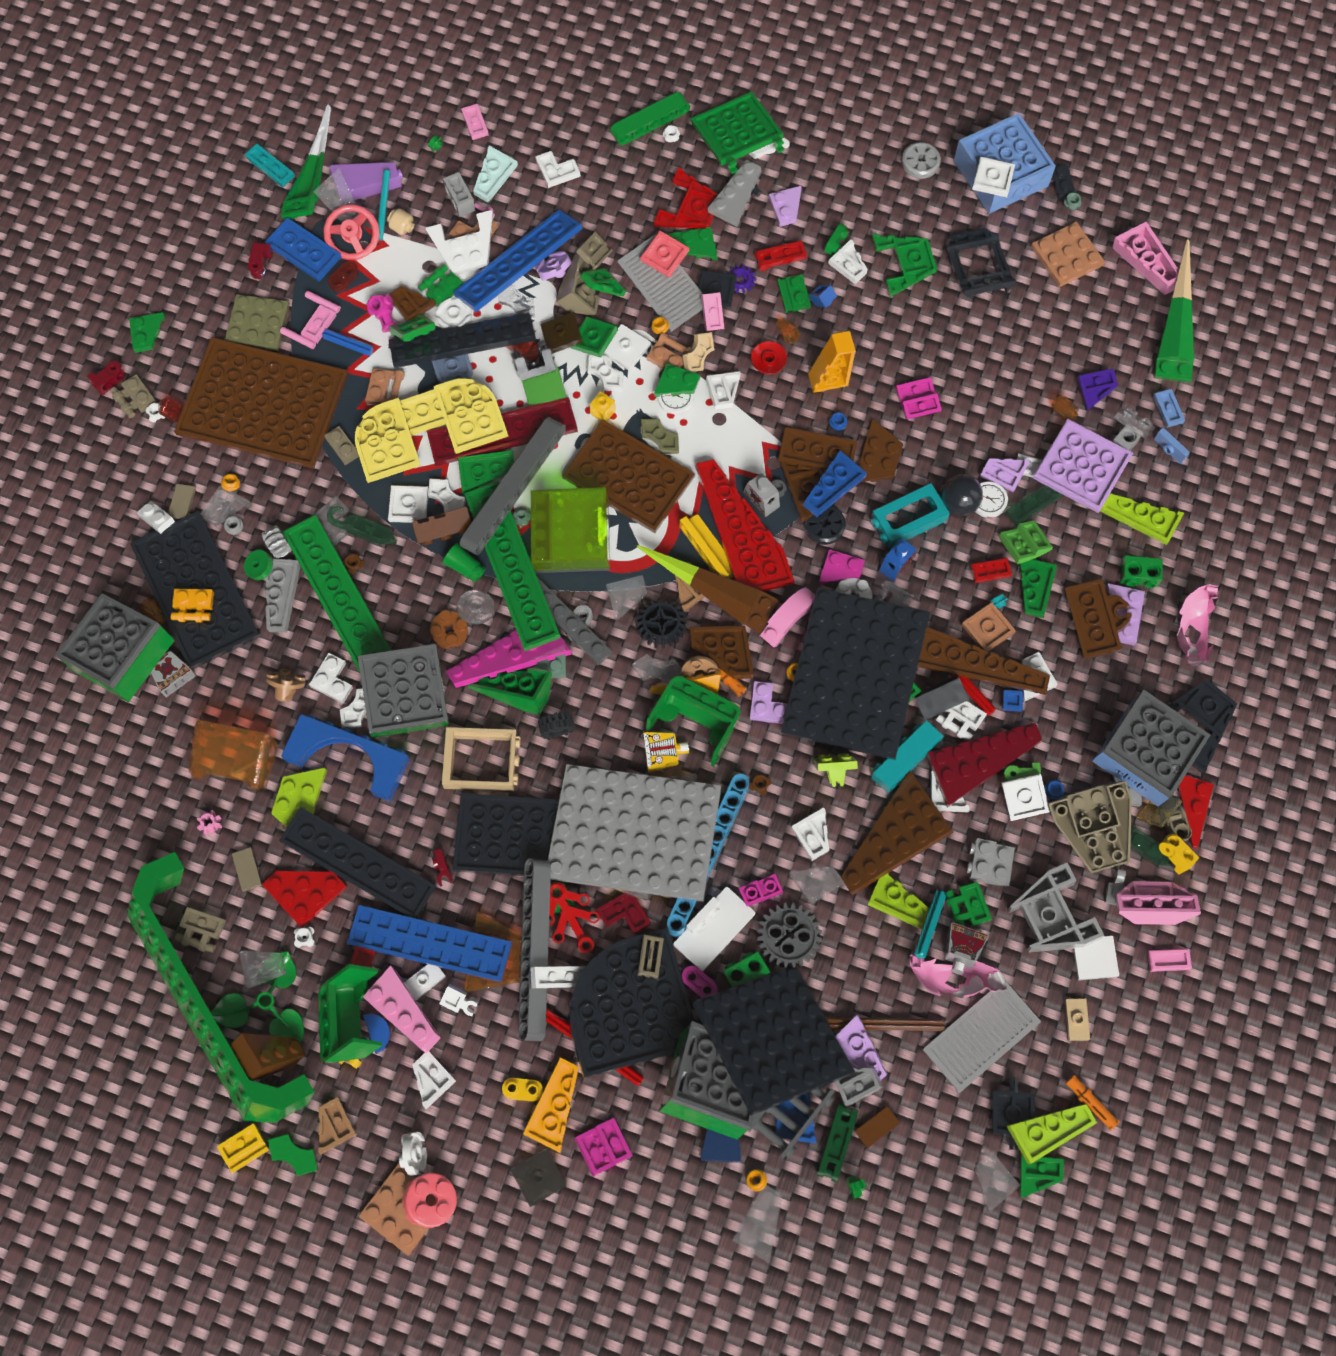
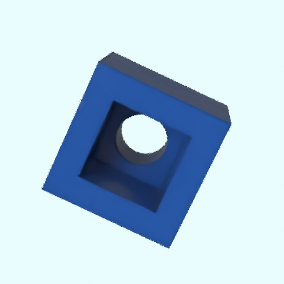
(823, 295)

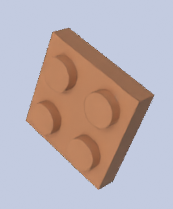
(988, 627)

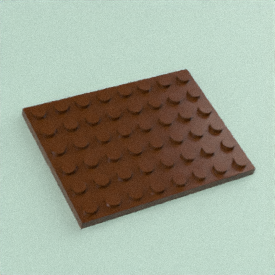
(262, 403)

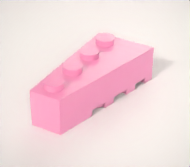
(1148, 257)
(398, 1005)

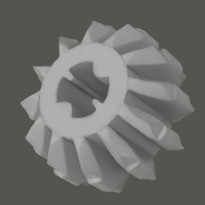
(276, 541)

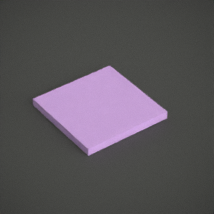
(1082, 465)

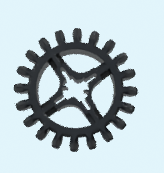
(653, 624)

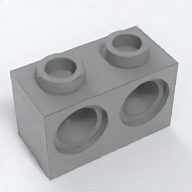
(459, 194)

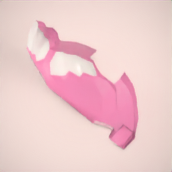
(1195, 613)
(978, 978)

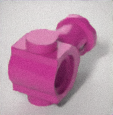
(382, 308)

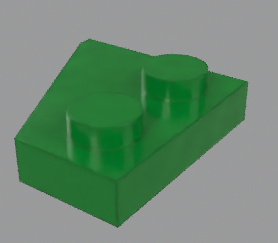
(603, 281)
(677, 381)

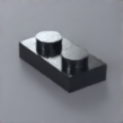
(1062, 181)

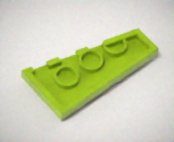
(1046, 1133)

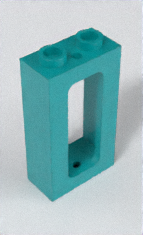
(890, 536)

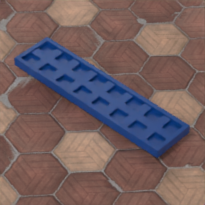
(430, 943)

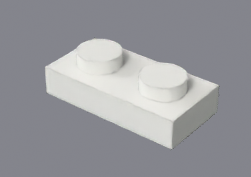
(155, 517)

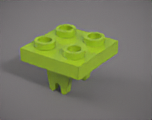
(835, 766)

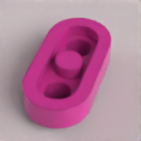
(701, 981)

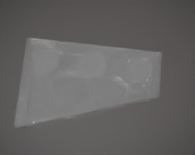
(336, 193)
(760, 1224)

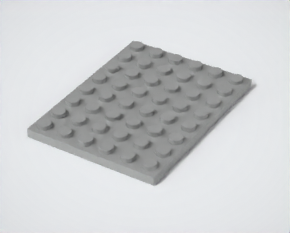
(634, 832)

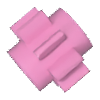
(206, 817)

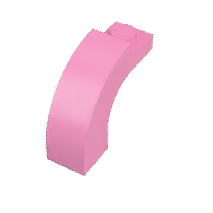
(787, 615)

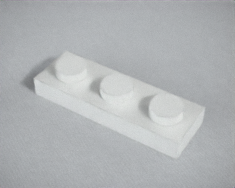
(555, 976)

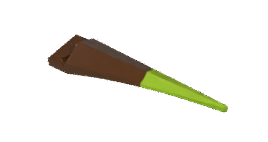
(741, 601)

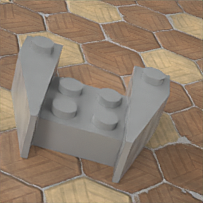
(1050, 916)

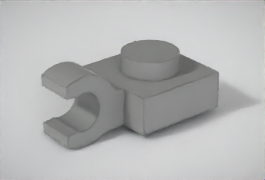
(1114, 888)

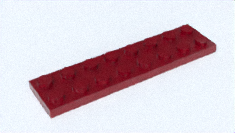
(520, 426)

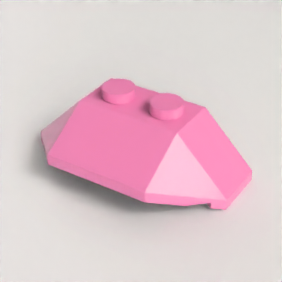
(1157, 903)

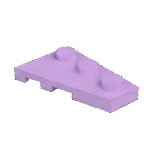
(1135, 600)
(859, 1047)

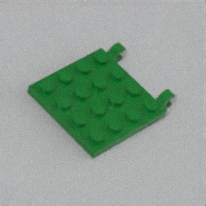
(738, 129)

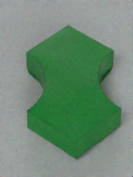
(301, 1160)

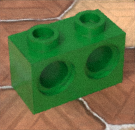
(1140, 566)
(742, 968)

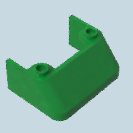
(699, 705)
(340, 1015)

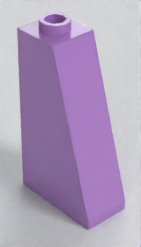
(367, 178)

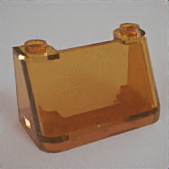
(232, 754)

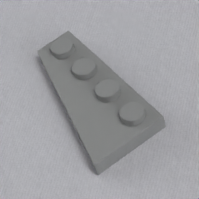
(280, 594)

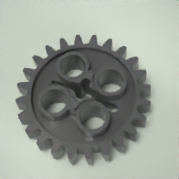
(801, 949)

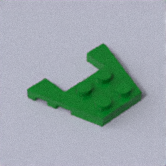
(913, 257)

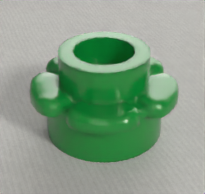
(435, 143)

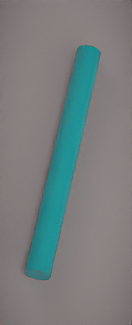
(383, 203)

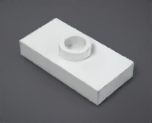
(424, 980)

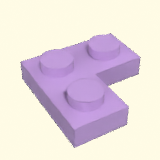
(762, 708)

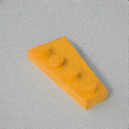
(551, 1112)

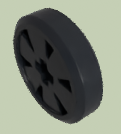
(833, 530)

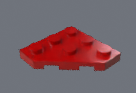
(304, 892)

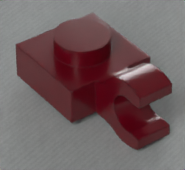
(440, 862)

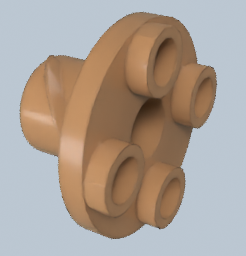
(698, 665)
(285, 683)

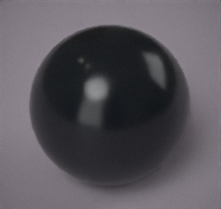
(962, 495)

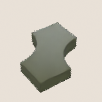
(666, 441)

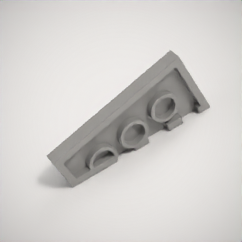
(733, 198)

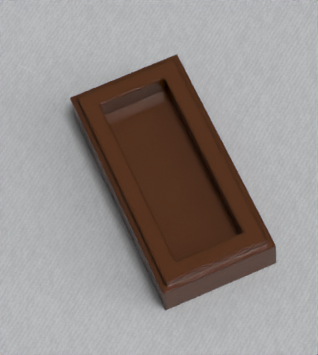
(877, 1127)

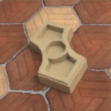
(701, 348)

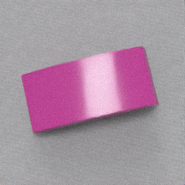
(761, 890)

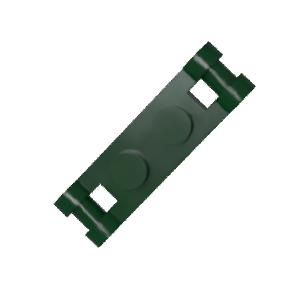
(837, 1142)

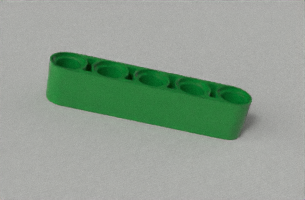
(649, 118)

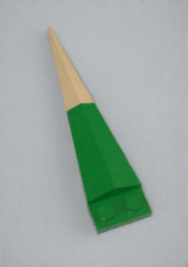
(1176, 347)

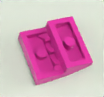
(918, 398)
(603, 1147)

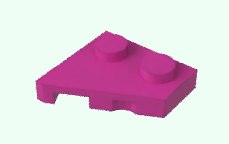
(840, 567)

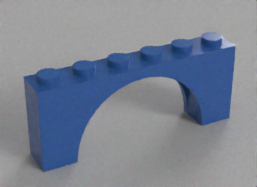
(311, 735)

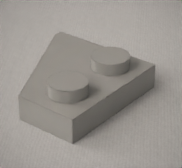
(859, 1085)

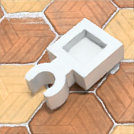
(455, 999)

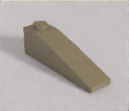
(573, 292)

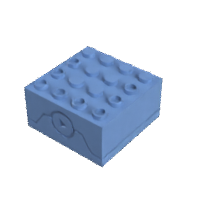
(1010, 143)

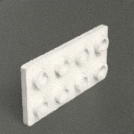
(713, 928)

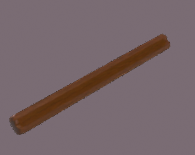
(890, 1023)

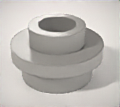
(231, 521)

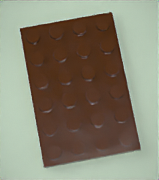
(636, 477)

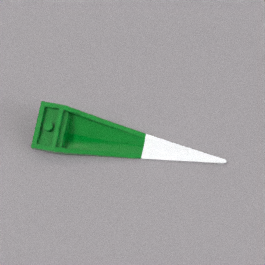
(301, 197)

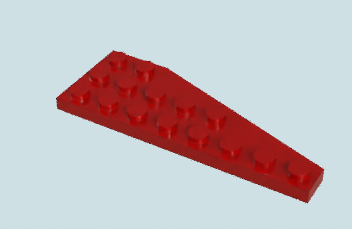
(748, 545)

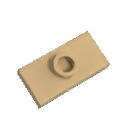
(1077, 1020)

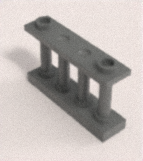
(788, 1149)

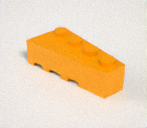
(834, 363)

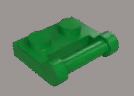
(412, 328)

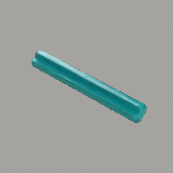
(930, 924)

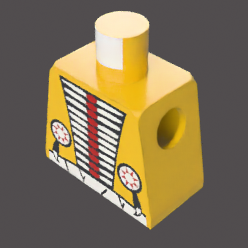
(662, 750)

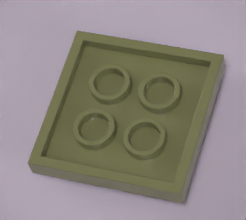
(257, 322)

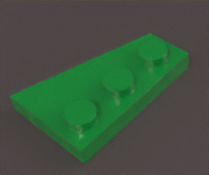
(699, 242)
(483, 468)
(1037, 586)

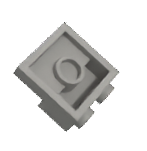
(990, 862)

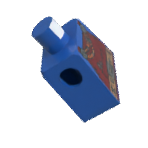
(899, 556)

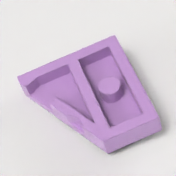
(786, 205)
(1005, 472)

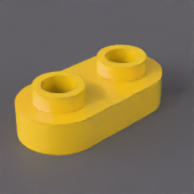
(522, 1089)

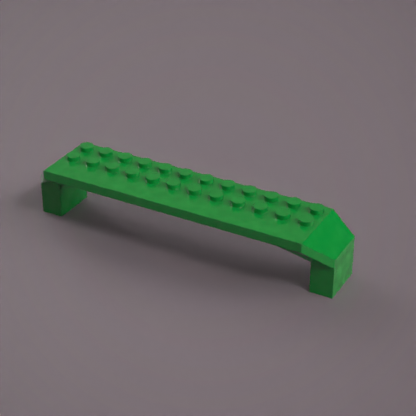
(252, 1099)

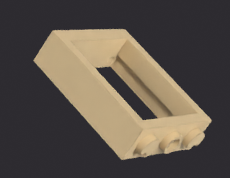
(480, 734)

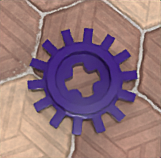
(747, 278)

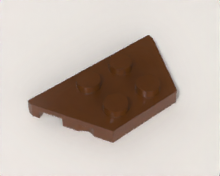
(880, 454)
(800, 484)

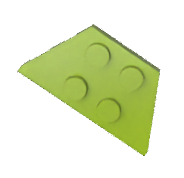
(297, 792)

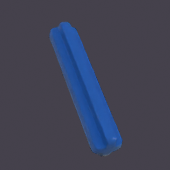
(347, 342)

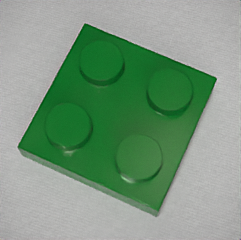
(595, 336)

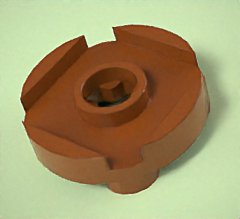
(438, 631)

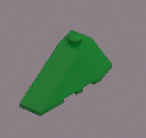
(519, 689)

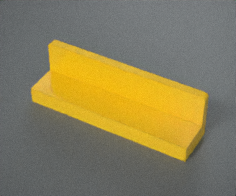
(706, 545)

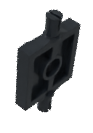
(1011, 1108)

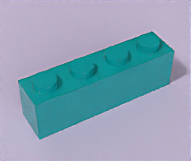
(909, 755)

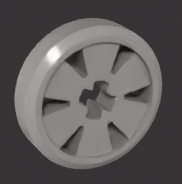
(921, 151)

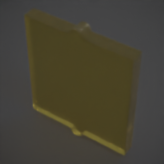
(1159, 814)

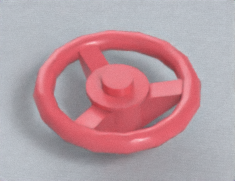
(351, 231)

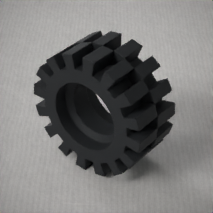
(556, 725)

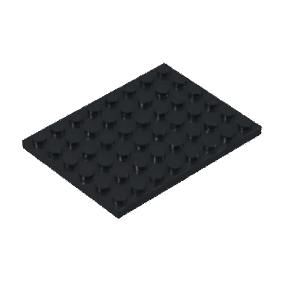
(856, 673)

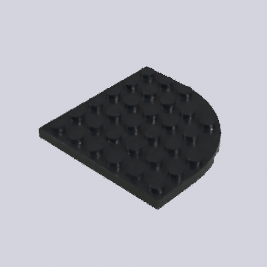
(626, 1016)

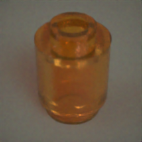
(1065, 408)

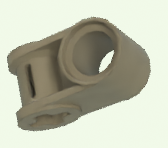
(1179, 822)

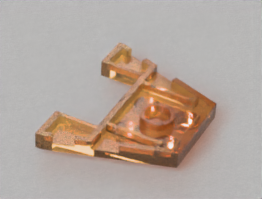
(513, 966)

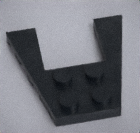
(1212, 711)

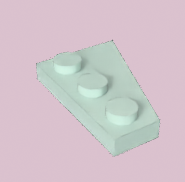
(494, 173)

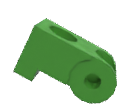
(1014, 772)

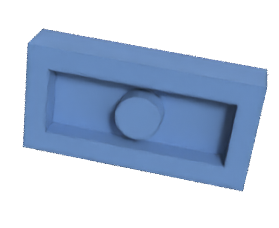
(1168, 408)

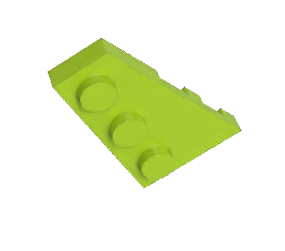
(896, 901)

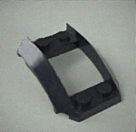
(985, 283)

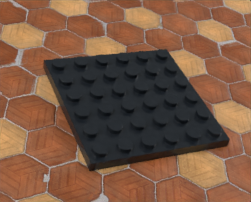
(773, 1039)

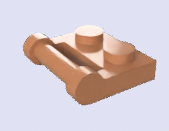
(661, 356)
(379, 386)

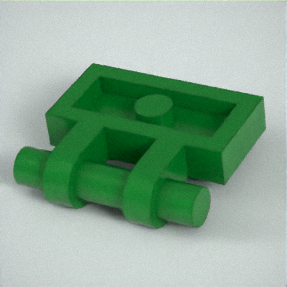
(444, 288)
(973, 902)

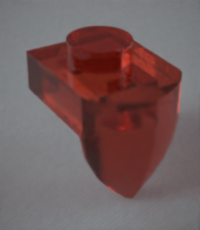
(170, 409)

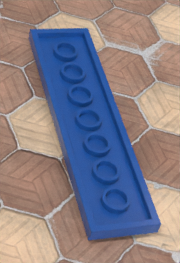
(517, 260)

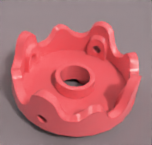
(415, 1200)

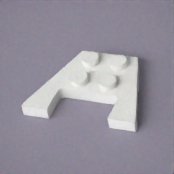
(467, 251)

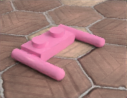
(317, 324)

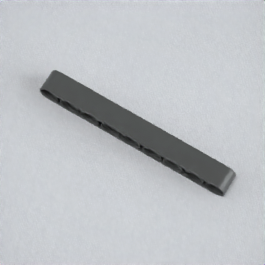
(512, 486)
(534, 948)

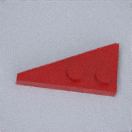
(1195, 800)

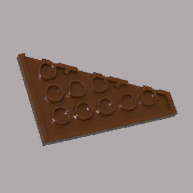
(901, 832)

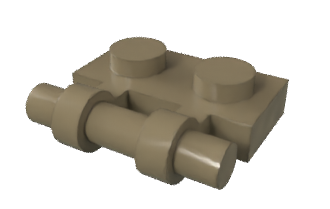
(138, 393)
(203, 924)

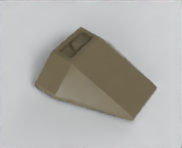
(1097, 824)

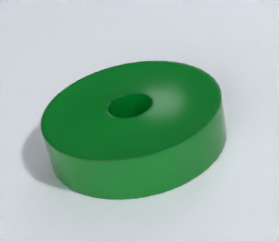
(258, 565)

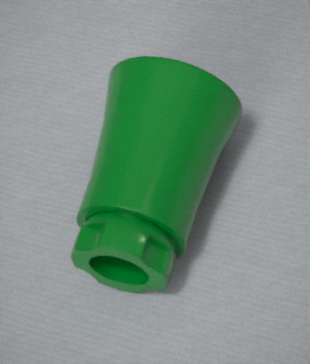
(463, 563)

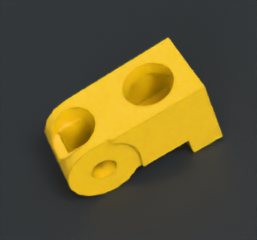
(1178, 852)

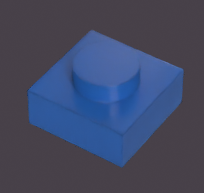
(1012, 700)

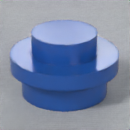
(838, 421)
(1054, 789)

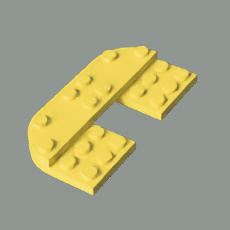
(387, 429)

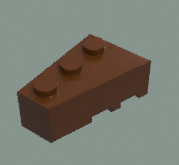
(441, 526)
(266, 1054)

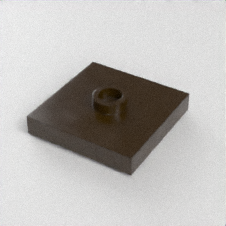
(561, 333)

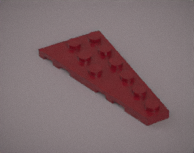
(971, 763)

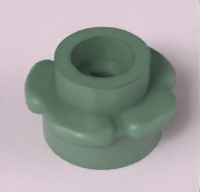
(1072, 197)
(522, 521)

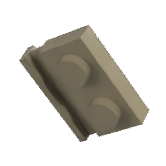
(594, 250)

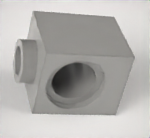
(1129, 434)

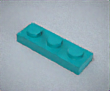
(269, 165)

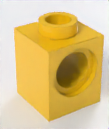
(602, 407)

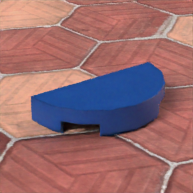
(378, 1030)

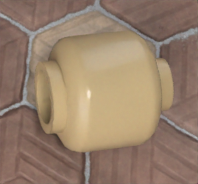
(400, 221)

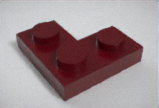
(624, 907)

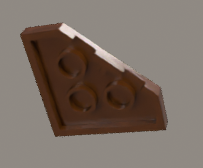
(726, 647)

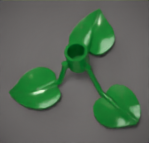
(232, 1008)

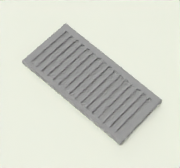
(671, 298)
(981, 1036)

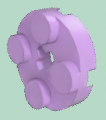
(553, 266)

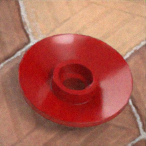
(771, 351)

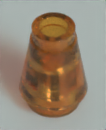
(788, 331)
(152, 610)

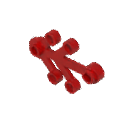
(569, 913)

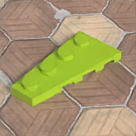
(1150, 520)

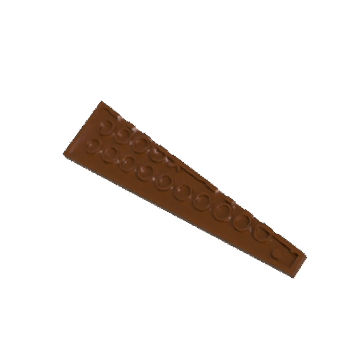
(958, 658)

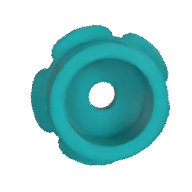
(999, 601)

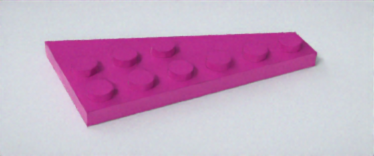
(503, 656)

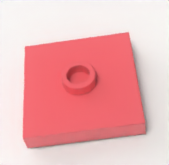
(664, 254)

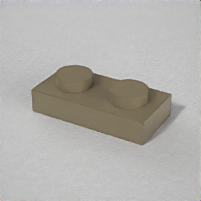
(341, 445)

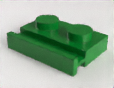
(794, 293)

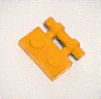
(192, 600)

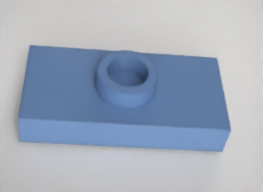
(1171, 446)

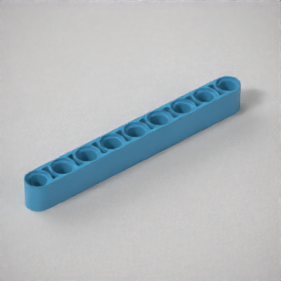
(721, 828)

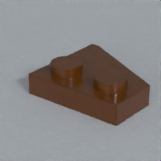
(410, 303)

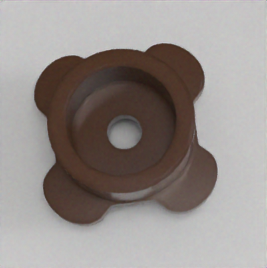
(353, 558)
(758, 778)

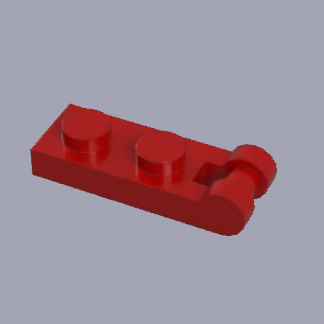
(780, 255)

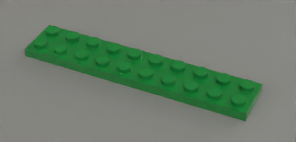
(516, 576)
(335, 589)

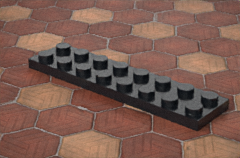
(463, 340)
(357, 863)

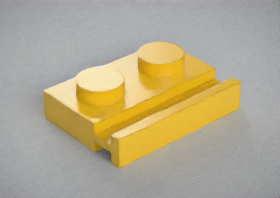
(243, 1148)

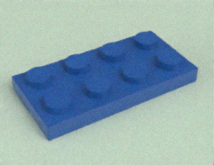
(303, 249)

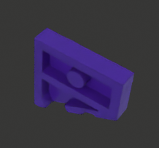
(1096, 386)

